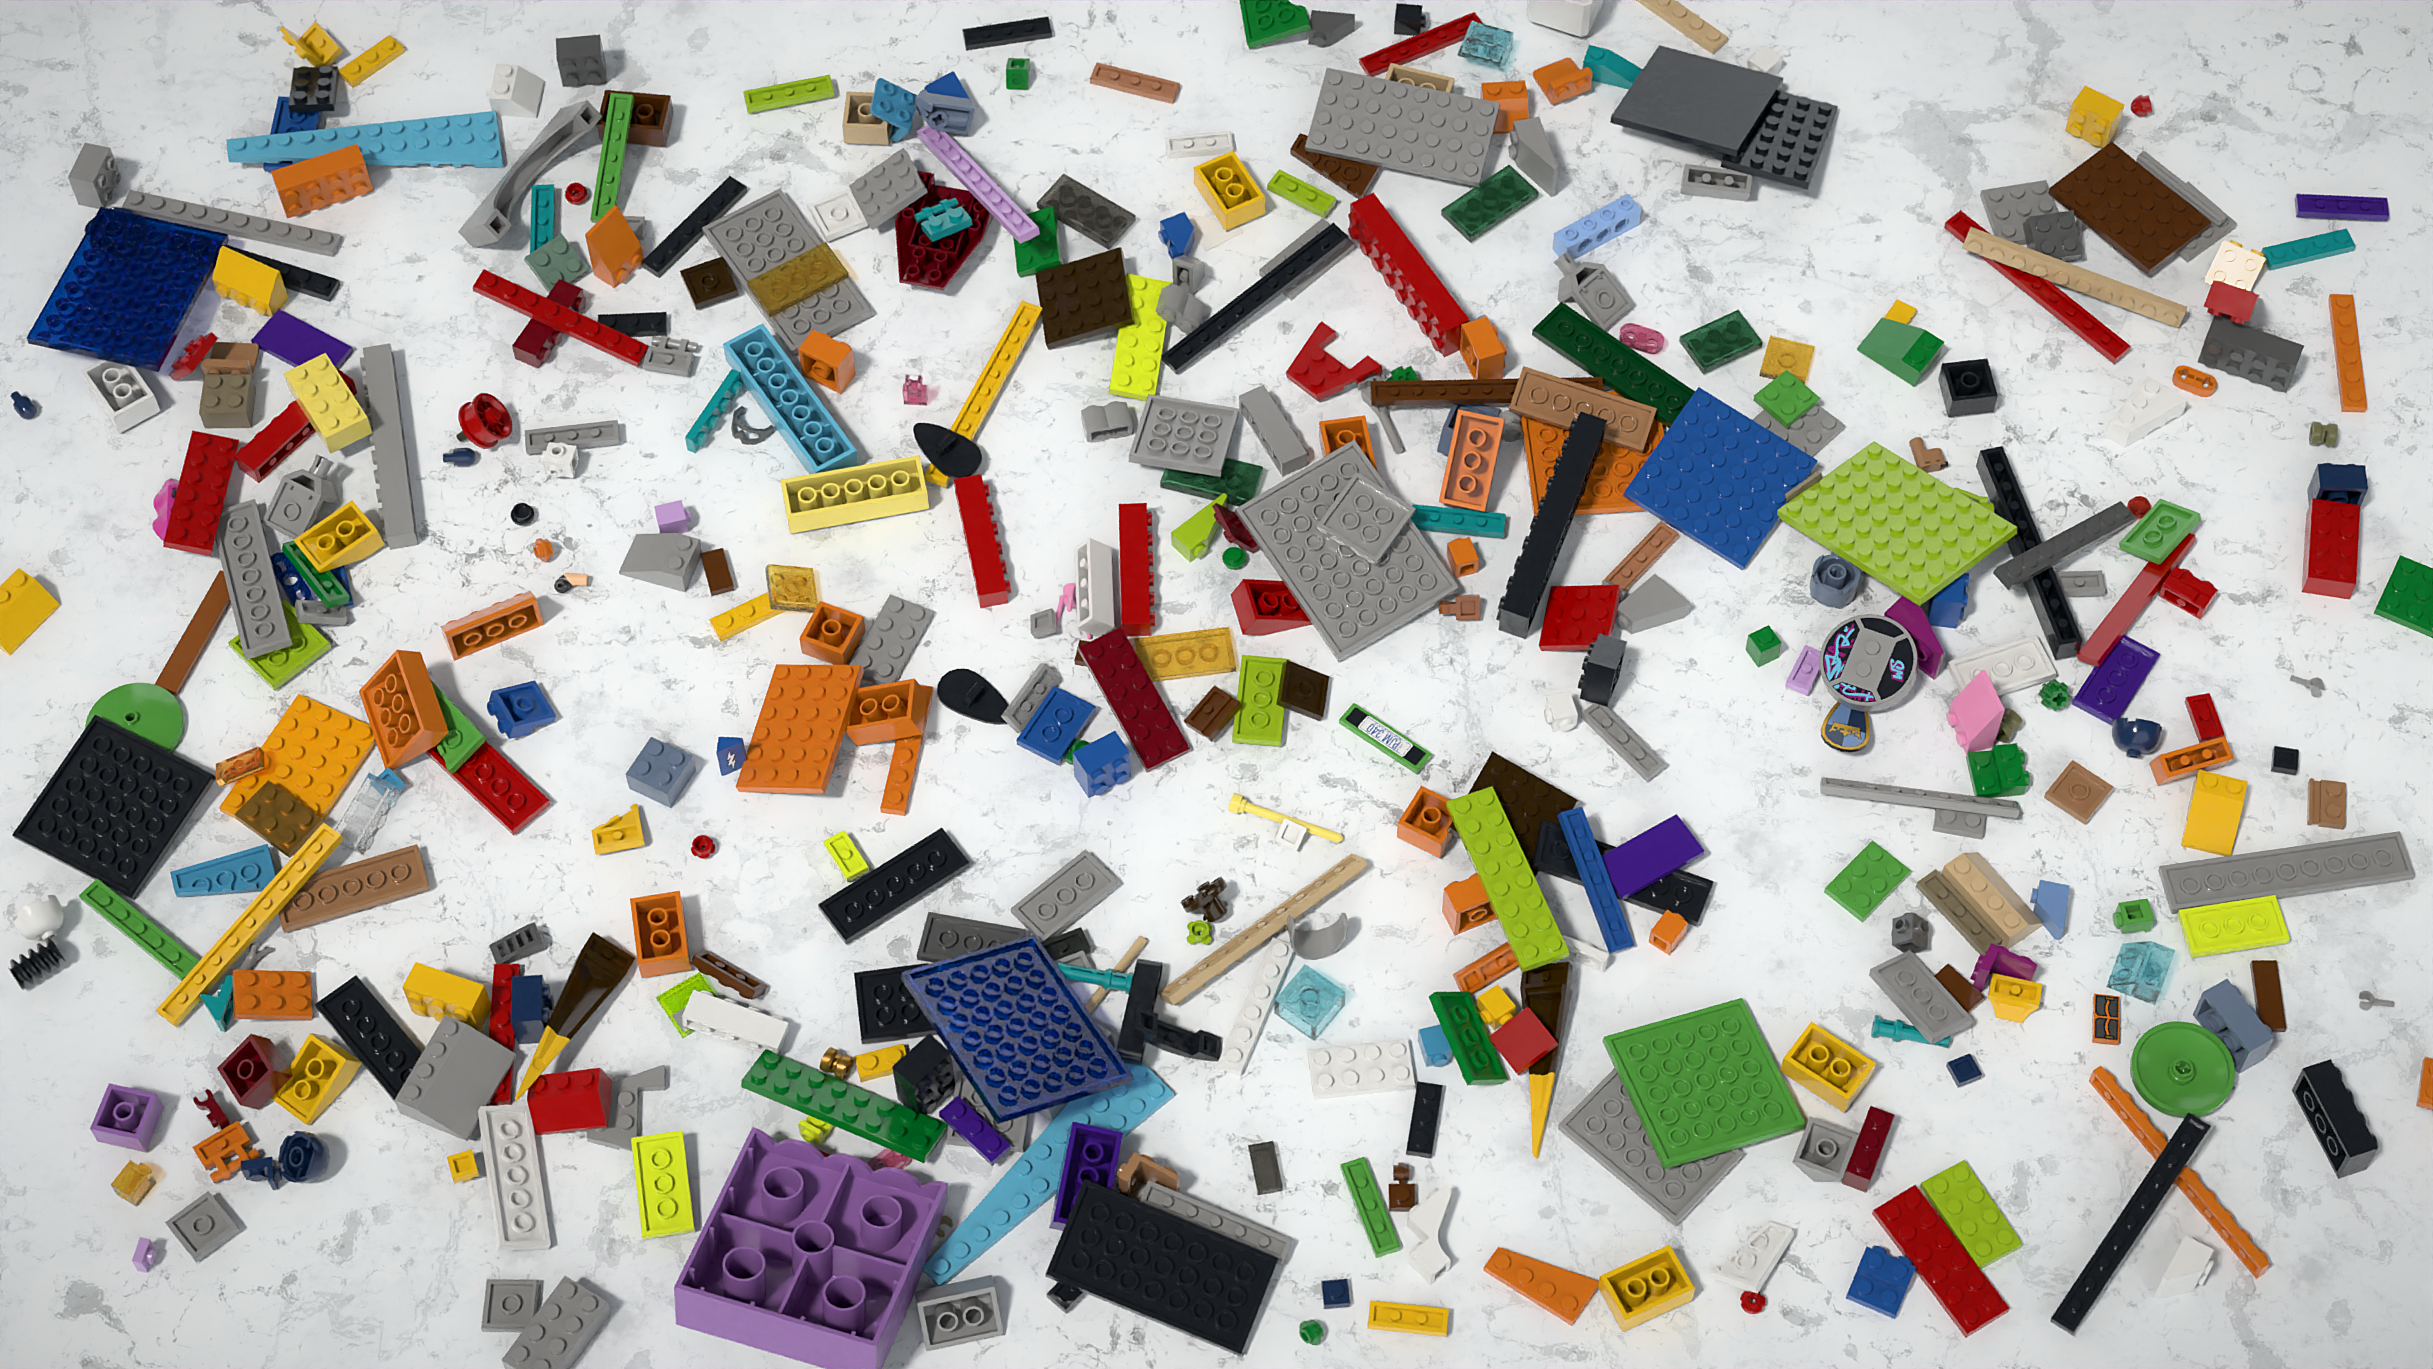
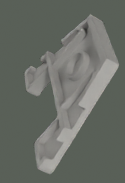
(624, 1108)

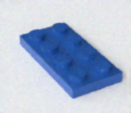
(290, 122)

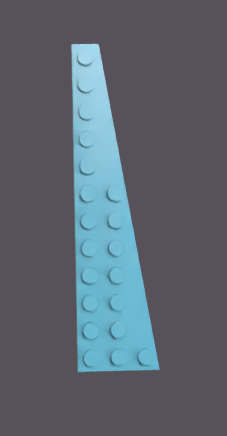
(1037, 1171)

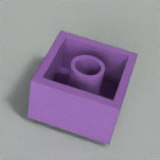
(127, 1117)

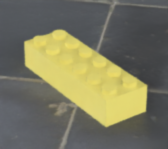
(854, 494)

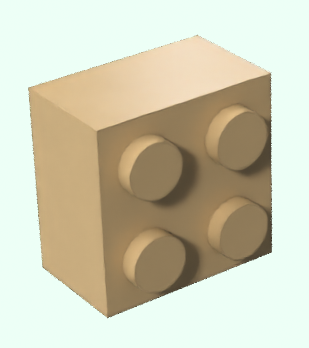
(859, 124)

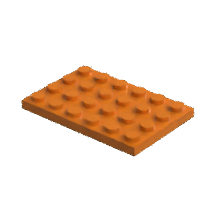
(800, 728)

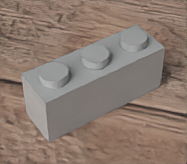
(1715, 182)

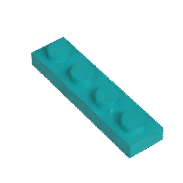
(542, 215)
(2308, 249)
(713, 411)
(1459, 521)

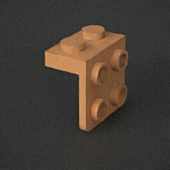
(231, 359)
(1141, 1169)

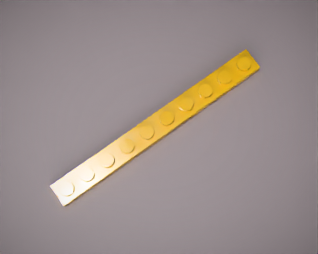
(992, 379)
(249, 925)

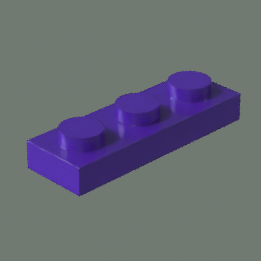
(974, 1130)

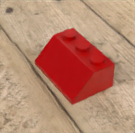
(570, 1101)

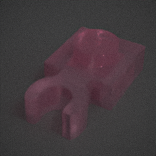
(914, 392)

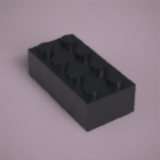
(2335, 1118)

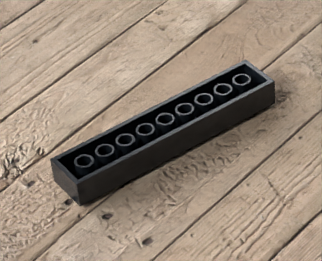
(1551, 525)

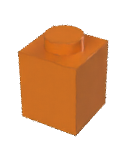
(1462, 557)
(1668, 932)

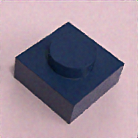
(1964, 1070)
(1335, 1293)

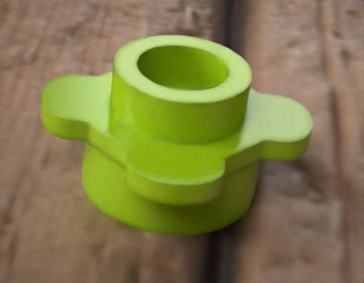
(1199, 926)

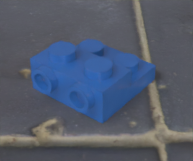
(520, 709)
(1881, 1281)

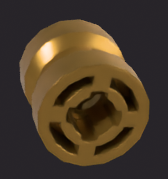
(836, 1063)

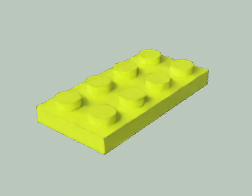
(2233, 926)
(662, 1185)

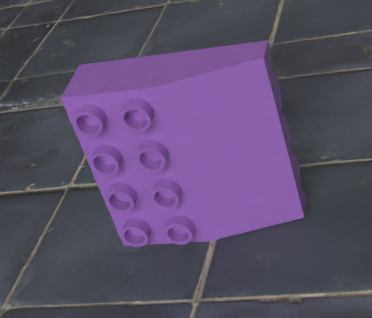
(810, 1255)

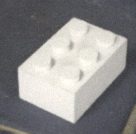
(120, 393)

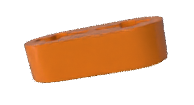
(2194, 381)

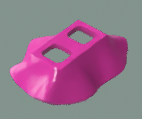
(163, 505)

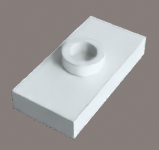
(1586, 954)

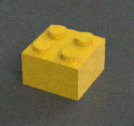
(2094, 117)

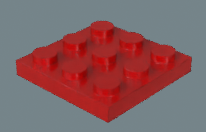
(1578, 616)

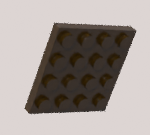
(1084, 298)
(1524, 800)

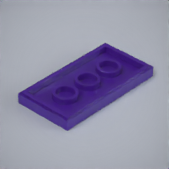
(298, 342)
(2116, 680)
(1651, 856)

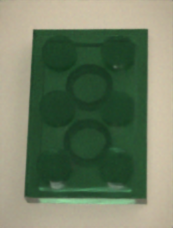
(1720, 341)

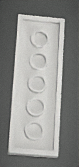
(514, 1178)

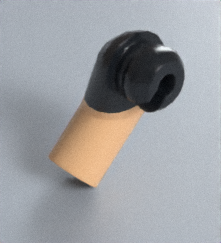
(569, 580)

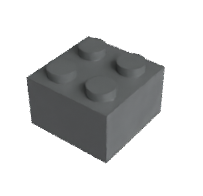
(581, 60)
(2053, 235)

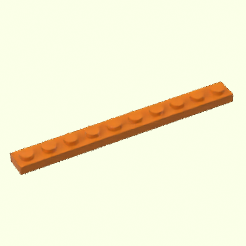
(2188, 1181)

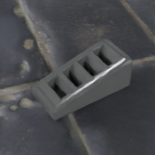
(520, 952)

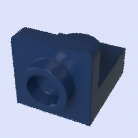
(260, 1169)

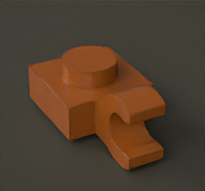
(1465, 606)

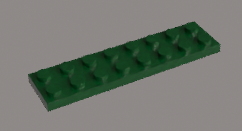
(1614, 361)

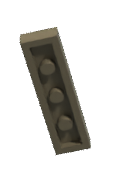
(1958, 912)

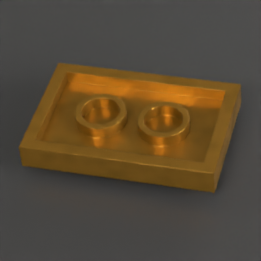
(279, 819)

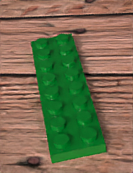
(844, 1106)

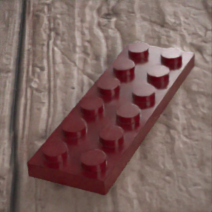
(1133, 699)

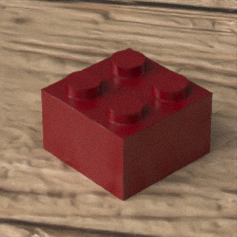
(255, 1071)

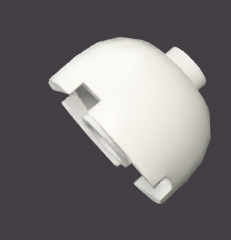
(39, 919)

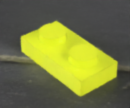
(845, 856)

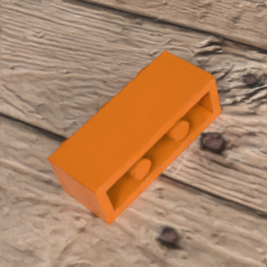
(2189, 760)

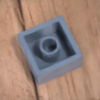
(660, 772)

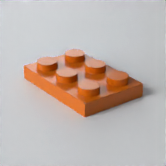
(272, 995)

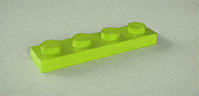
(788, 93)

